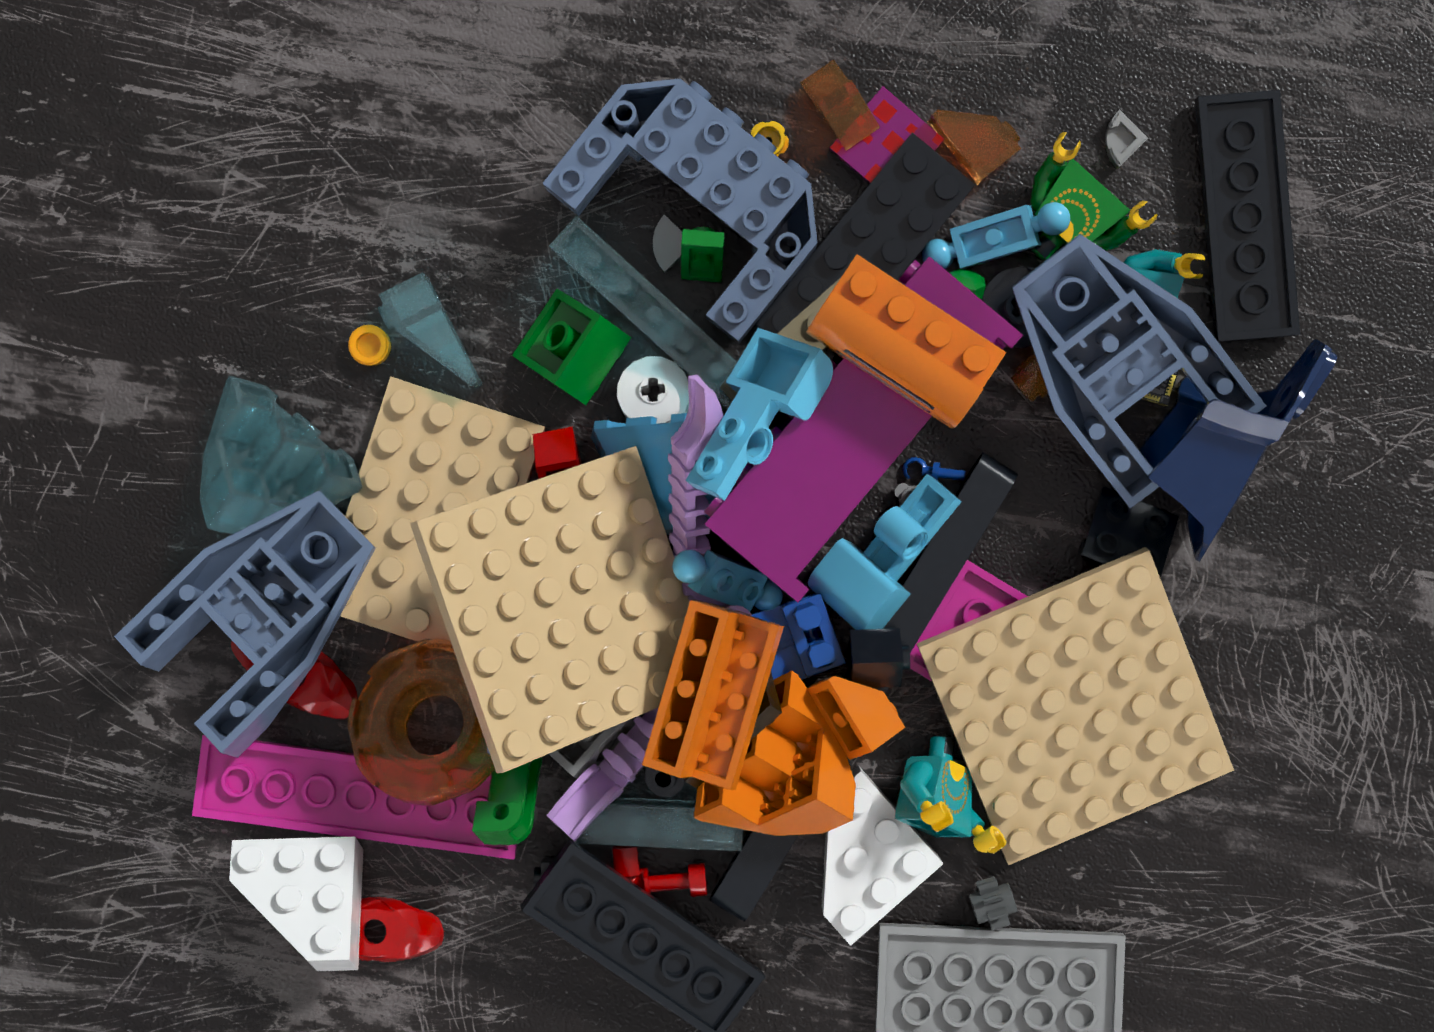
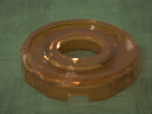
(381, 732)

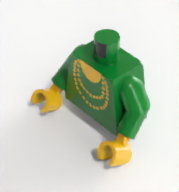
(1091, 206)

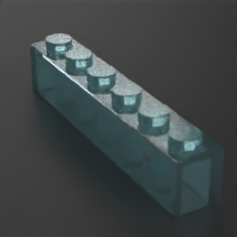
(644, 306)

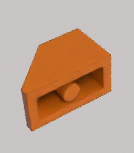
(856, 714)

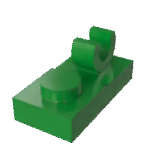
(702, 254)

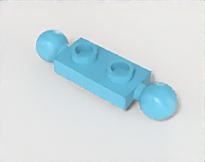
(998, 235)
(726, 580)

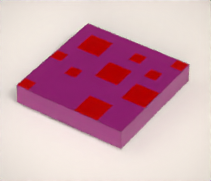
(896, 125)

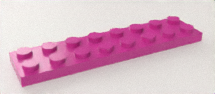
(329, 796)

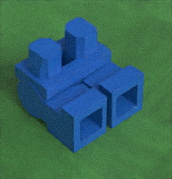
(804, 622)

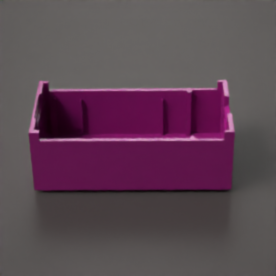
(834, 458)

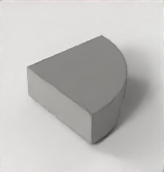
(1122, 139)
(667, 243)

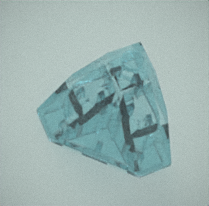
(265, 460)

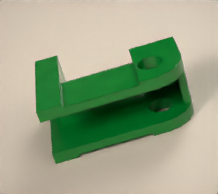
(510, 806)

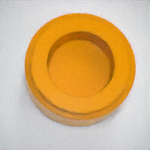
(369, 345)

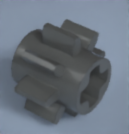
(993, 903)

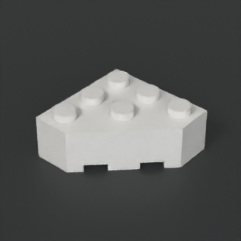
(871, 862)
(307, 893)

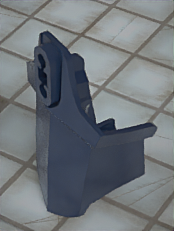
(1211, 448)

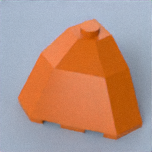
(791, 776)

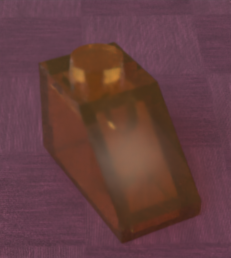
(976, 141)

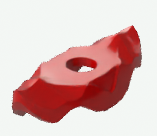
(324, 691)
(408, 930)

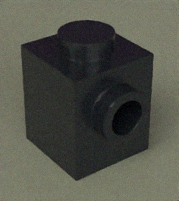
(877, 657)

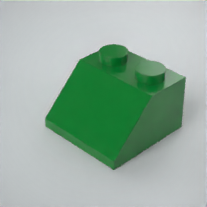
(571, 346)

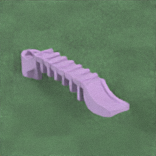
(686, 501)

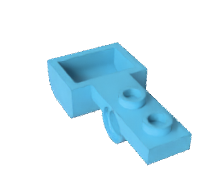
(768, 378)
(865, 583)

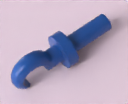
(935, 471)

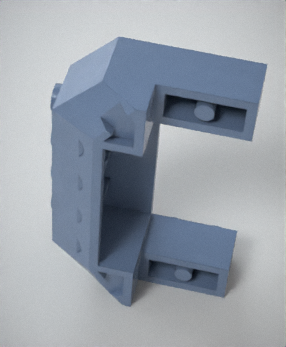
(715, 165)

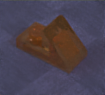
(840, 104)

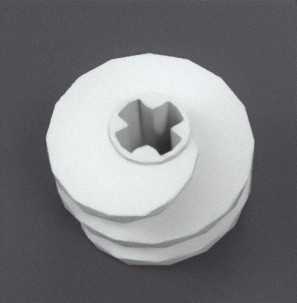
(648, 372)

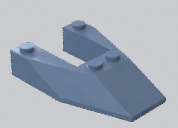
(1108, 342)
(273, 595)

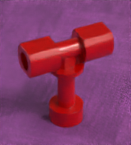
(628, 864)

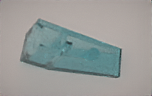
(421, 318)

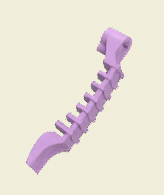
(604, 783)

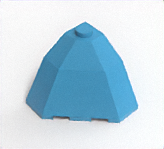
(653, 446)

